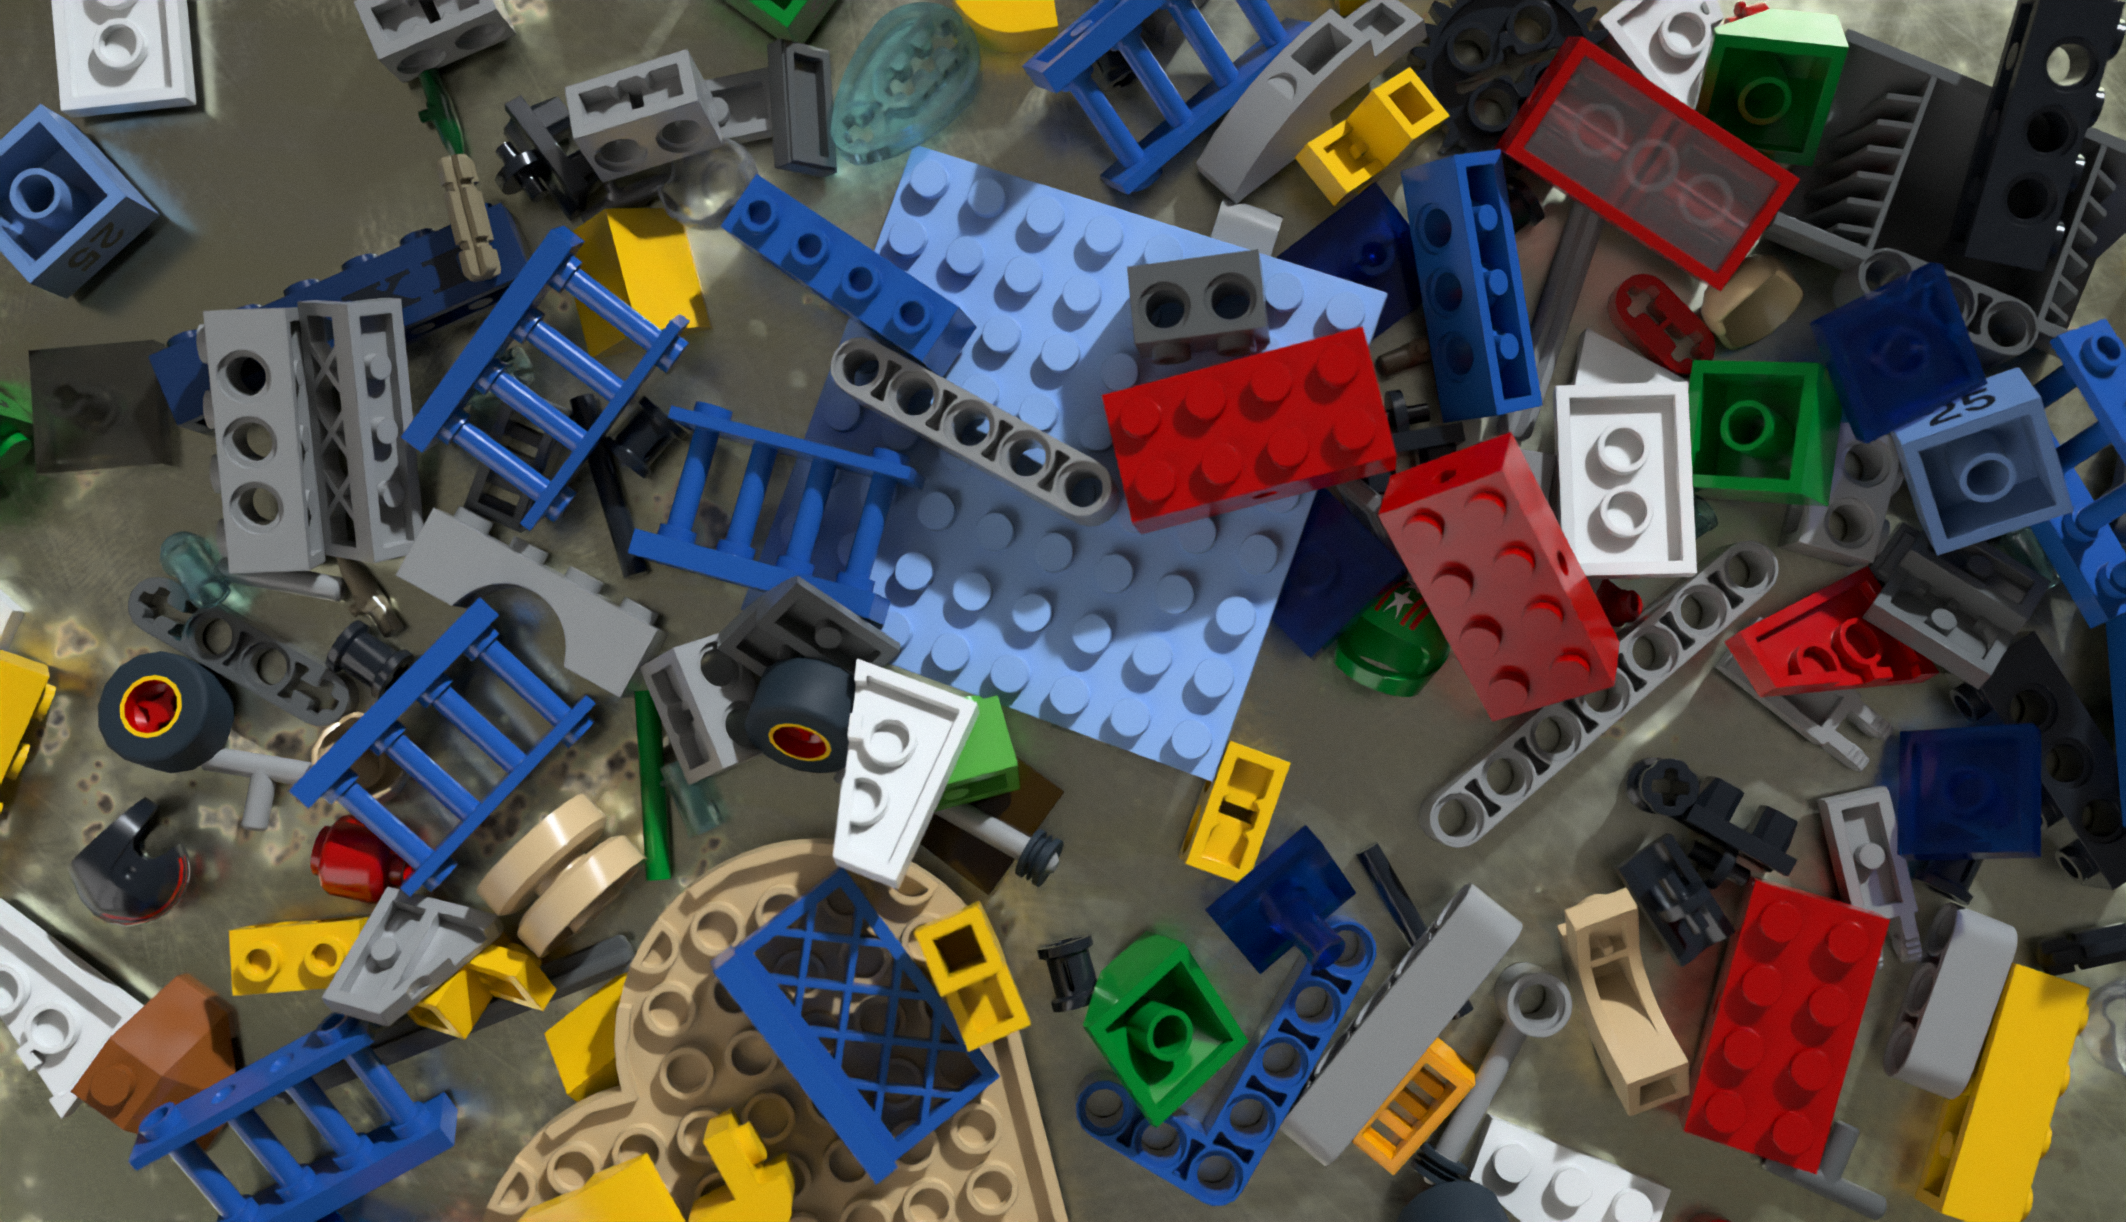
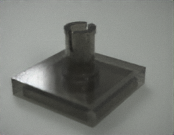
(98, 409)

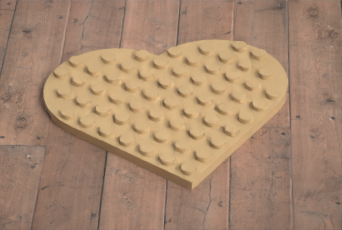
(695, 1053)

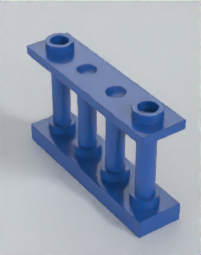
(1116, 26)
(519, 319)
(2082, 542)
(734, 557)
(382, 733)
(302, 1190)

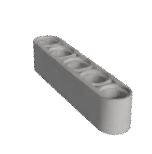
(950, 413)
(1400, 1022)

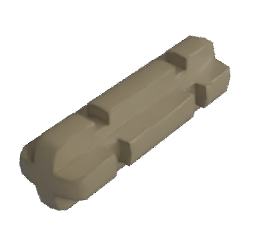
(468, 217)

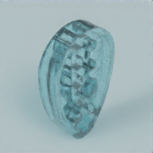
(885, 55)

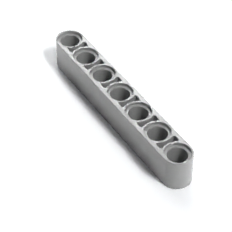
(1581, 725)

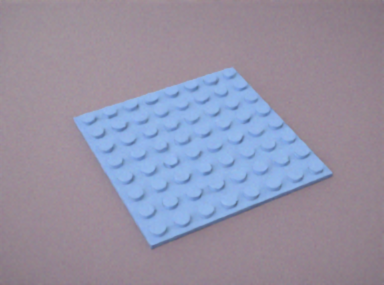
(999, 593)

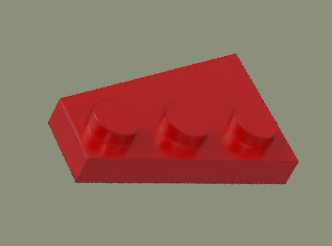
(1826, 645)

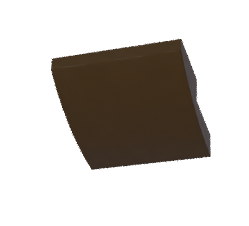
(1019, 809)

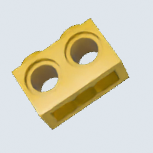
(1234, 812)
(291, 953)

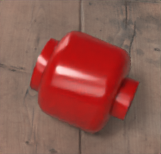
(355, 862)

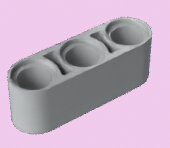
(1950, 1001)

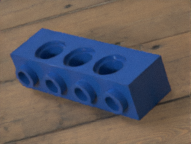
(849, 276)
(1471, 286)

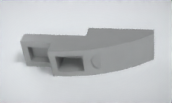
(1299, 90)

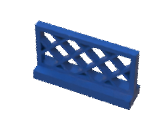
(809, 1059)

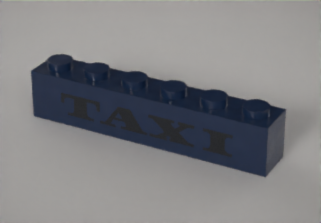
(419, 272)

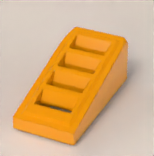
(1446, 1097)

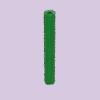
(652, 795)

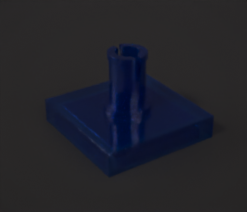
(1368, 246)
(1898, 352)
(1332, 577)
(1970, 793)
(1286, 905)

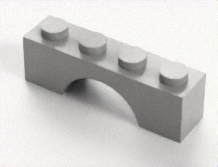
(603, 640)

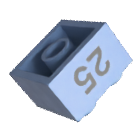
(63, 204)
(1983, 464)

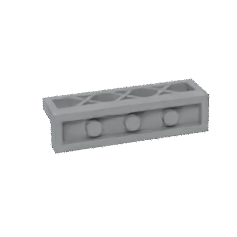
(375, 396)

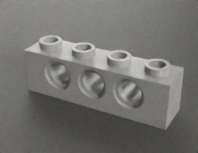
(289, 471)

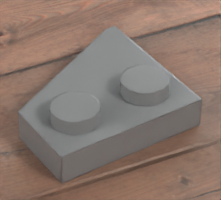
(407, 954)

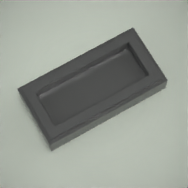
(801, 108)

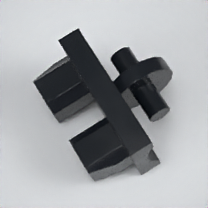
(536, 160)
(1423, 443)
(1761, 844)
(1674, 899)

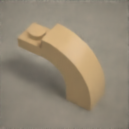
(1618, 1004)

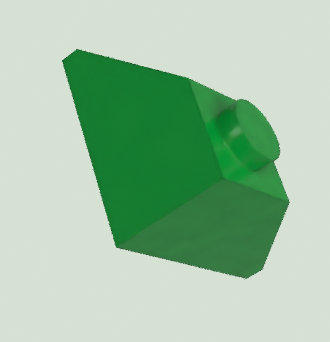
(1774, 81)
(1160, 1024)

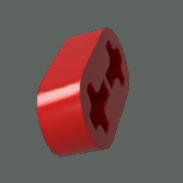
(1670, 314)

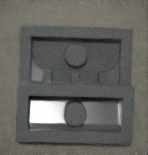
(1958, 605)
(806, 624)

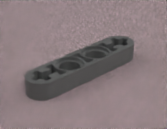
(241, 657)

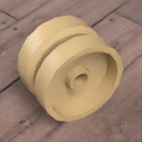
(554, 867)

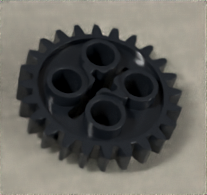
(1492, 28)

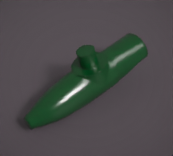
(441, 111)

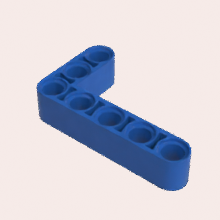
(1248, 1080)

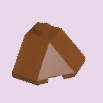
(162, 1057)

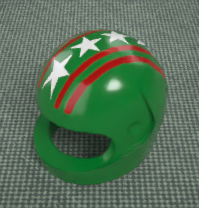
(1398, 634)

